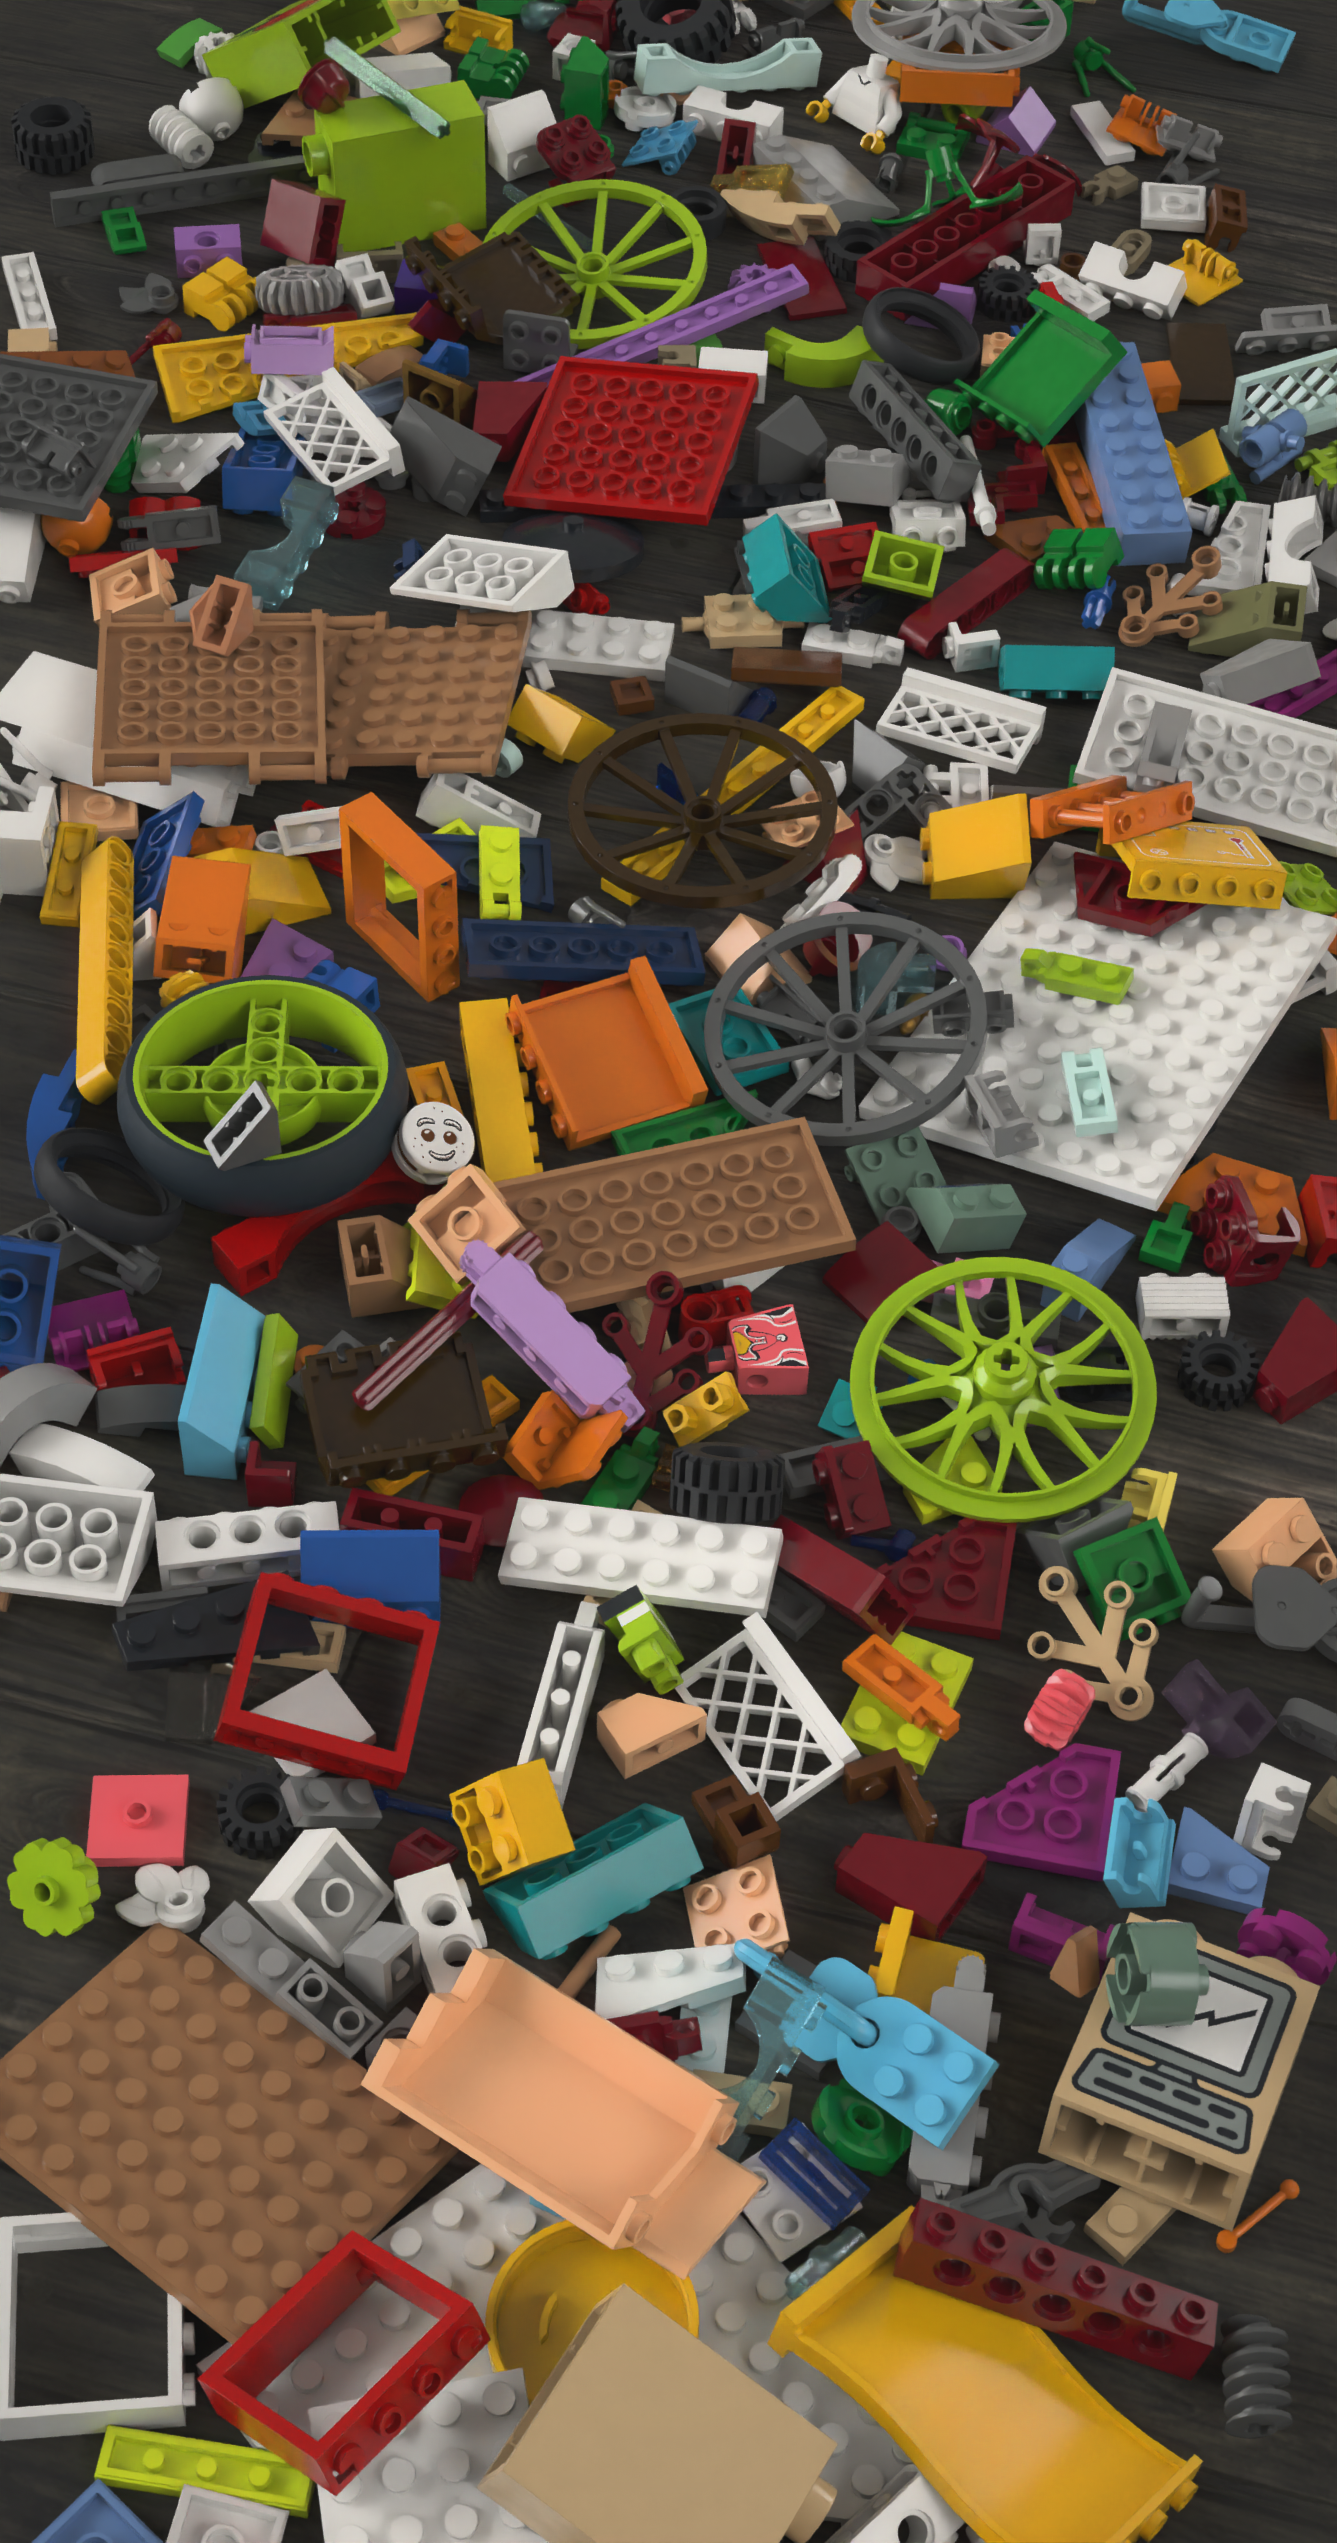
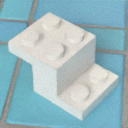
(28, 845)

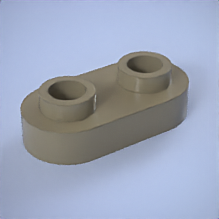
(1136, 247)

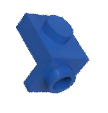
(447, 358)

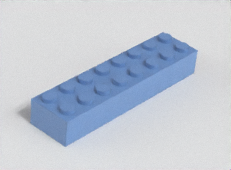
(1133, 467)

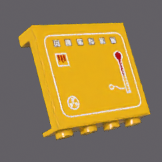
(1201, 865)

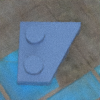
(1214, 1867)

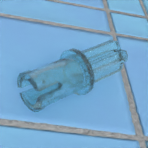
(823, 2260)

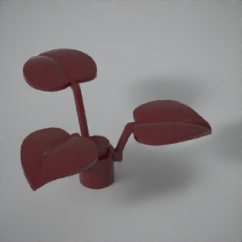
(1000, 139)

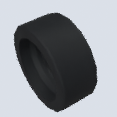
(705, 201)

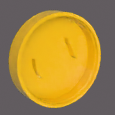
(554, 2285)

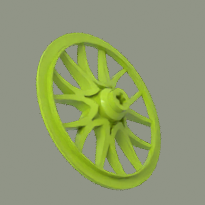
(1001, 1397)

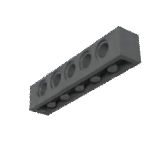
(915, 431)

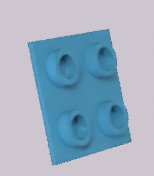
(667, 144)

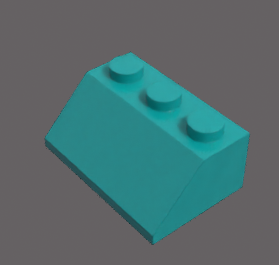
(785, 574)
(1054, 670)

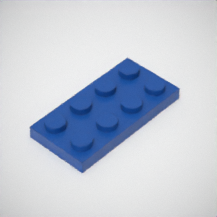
(158, 840)

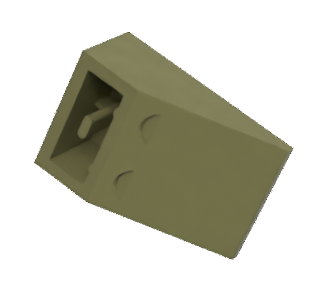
(1250, 618)

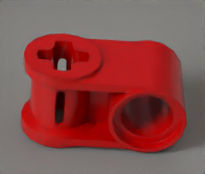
(713, 1312)

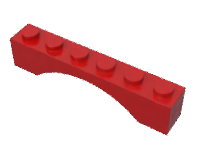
(258, 1246)

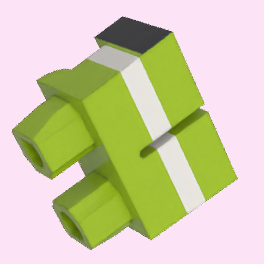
(643, 1638)

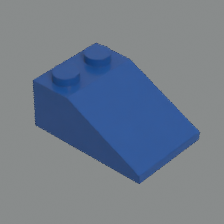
(26, 1299)

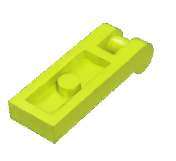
(499, 873)

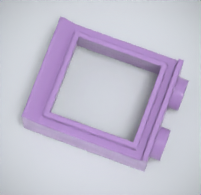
(289, 350)

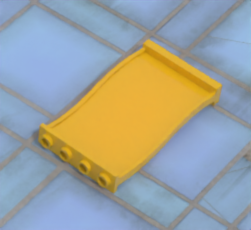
(983, 2407)

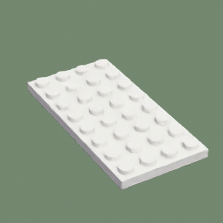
(1240, 758)

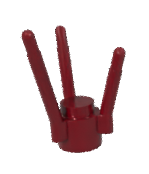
(165, 333)

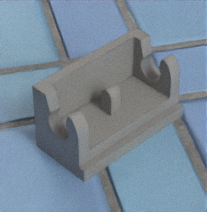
(998, 1115)

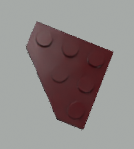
(958, 1578)

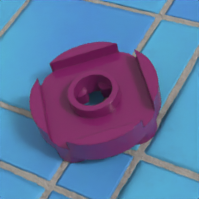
(1288, 1940)

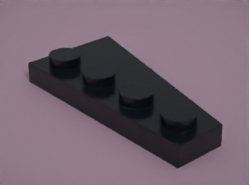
(210, 1631)

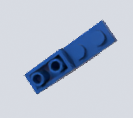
(52, 1109)

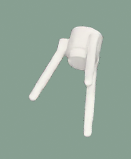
(31, 782)

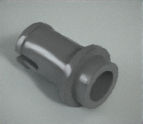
(890, 167)

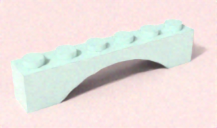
(787, 64)

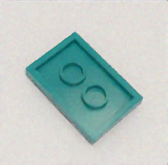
(739, 1038)

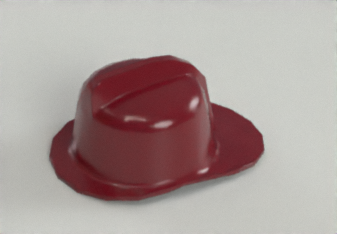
(324, 87)
(823, 953)

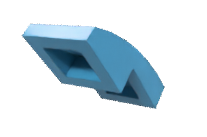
(252, 418)

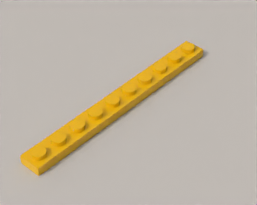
(809, 727)

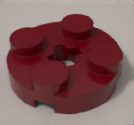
(369, 513)

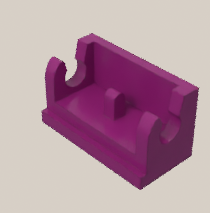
(1043, 1934)

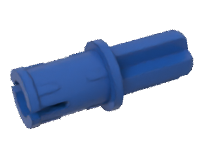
(1097, 604)

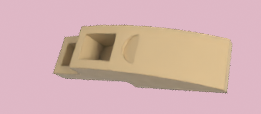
(780, 221)

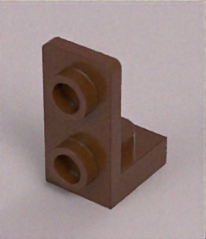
(886, 1771)

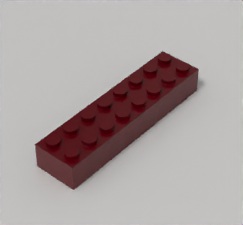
(961, 241)

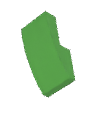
(181, 44)

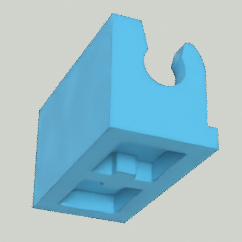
(1139, 1854)

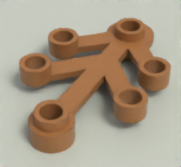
(1140, 628)

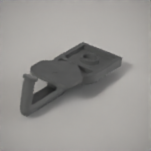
(1286, 1613)

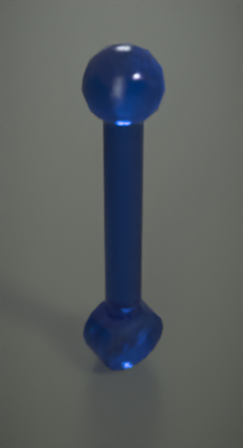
(384, 1801)

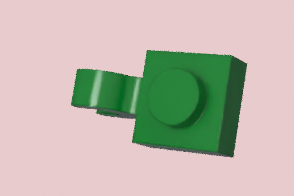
(1168, 1241)

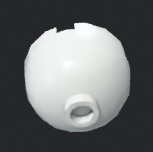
(214, 107)

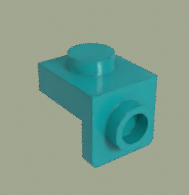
(838, 1414)

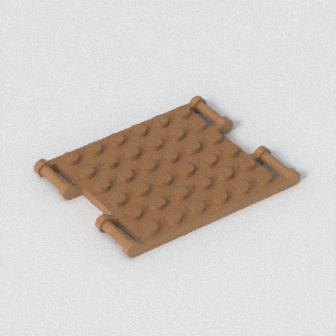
(420, 692)
(191, 707)

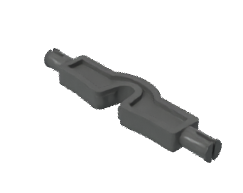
(1047, 2184)

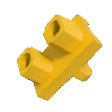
(705, 1410)

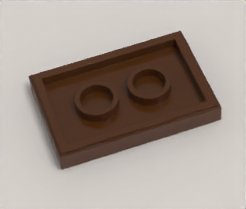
(786, 666)

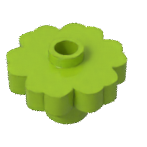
(54, 1886)

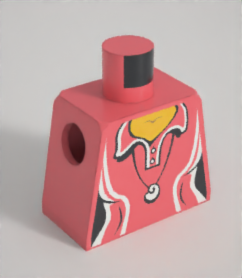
(763, 1354)

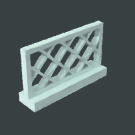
(1318, 411)

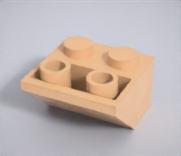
(1276, 1534)

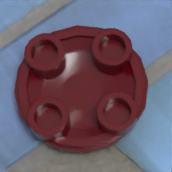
(496, 1500)

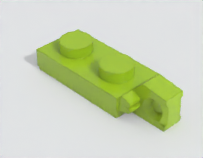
(1077, 975)

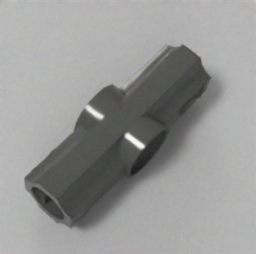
(992, 1316)

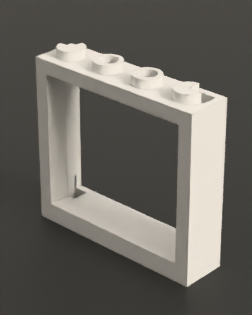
(66, 2232)

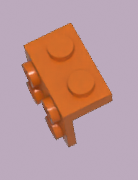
(557, 1446)

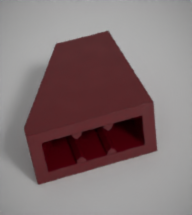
(507, 413)
(1300, 1364)
(910, 1875)

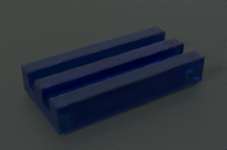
(800, 2186)

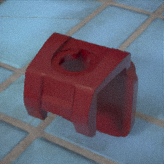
(589, 19)
(575, 152)
(1232, 1235)

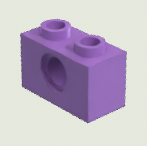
(204, 246)

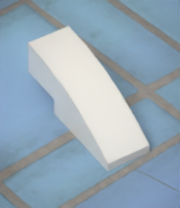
(72, 1457)

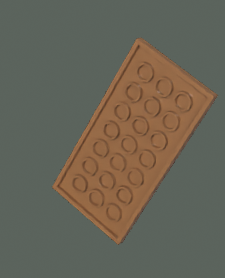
(682, 1209)

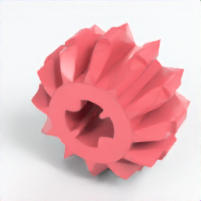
(1059, 1709)

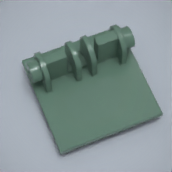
(890, 1167)

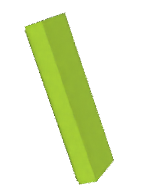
(273, 1371)

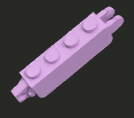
(547, 1336)

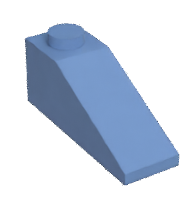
(1092, 1257)

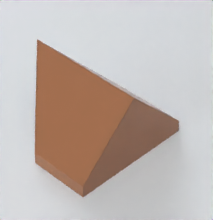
(222, 616)

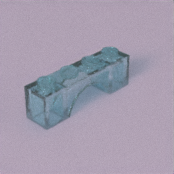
(307, 512)
(780, 2009)

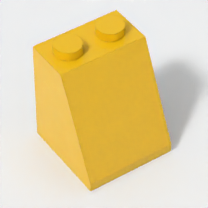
(977, 849)

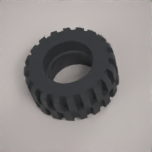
(698, 37)

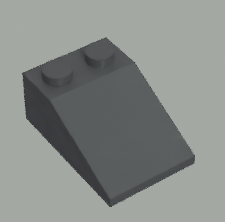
(443, 455)

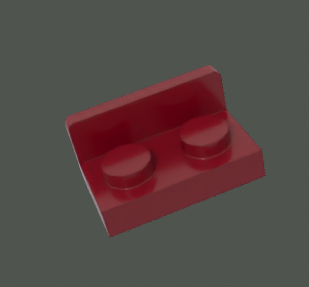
(851, 1489)

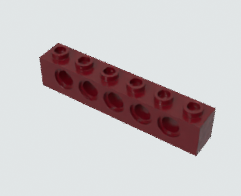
(1056, 2289)

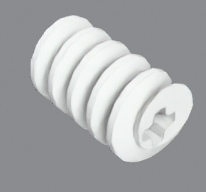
(180, 137)

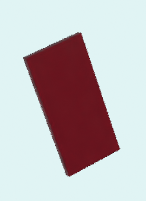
(823, 294)

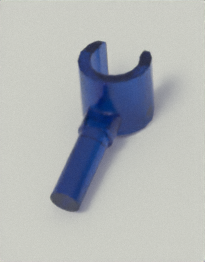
(894, 1549)

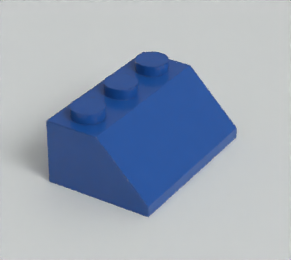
(383, 1565)

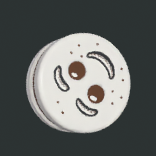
(432, 1143)

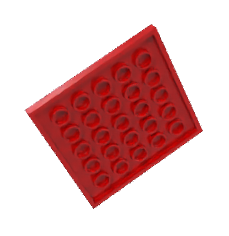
(632, 440)

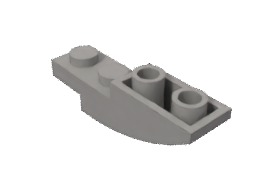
(289, 1982)

